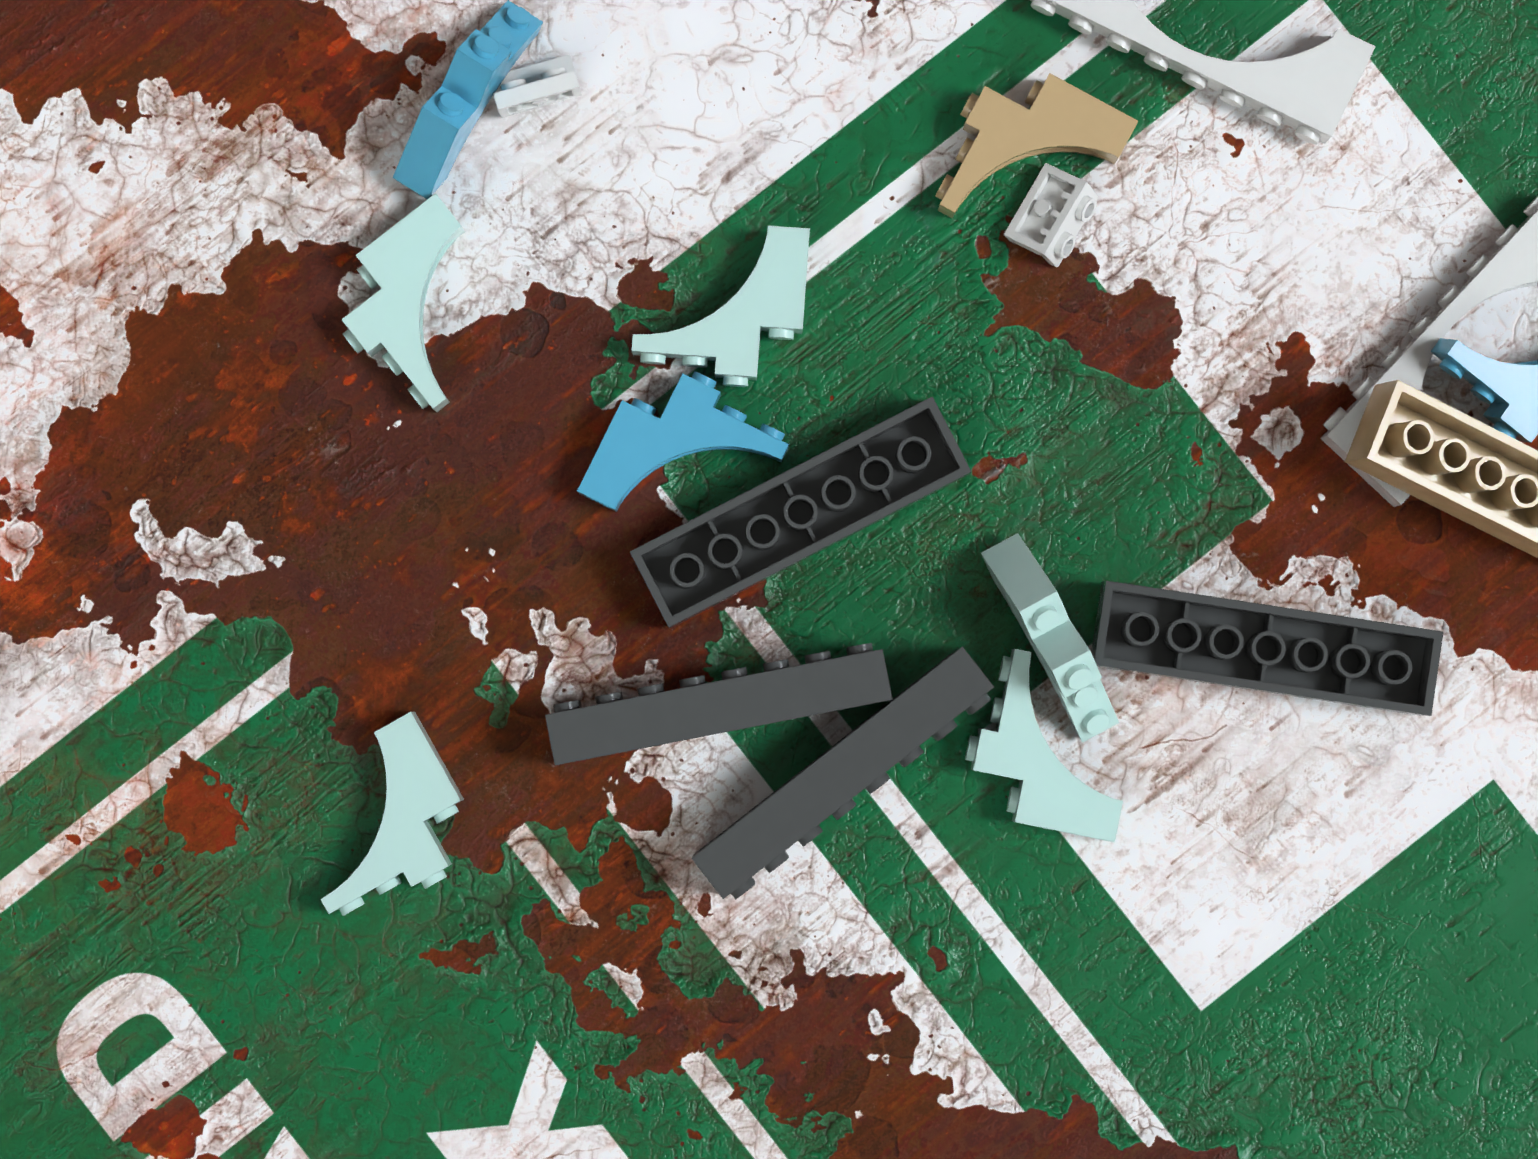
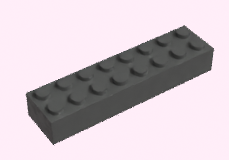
(800, 512)
(1266, 648)
(718, 706)
(842, 772)

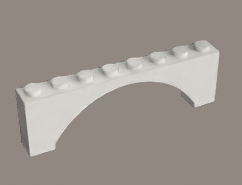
(1297, 90)
(1509, 268)

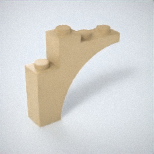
(1006, 132)

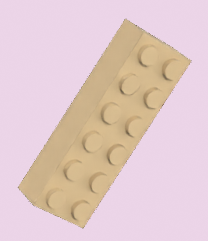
(1450, 462)

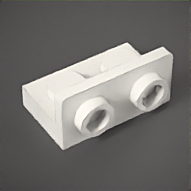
(537, 86)
(1052, 214)

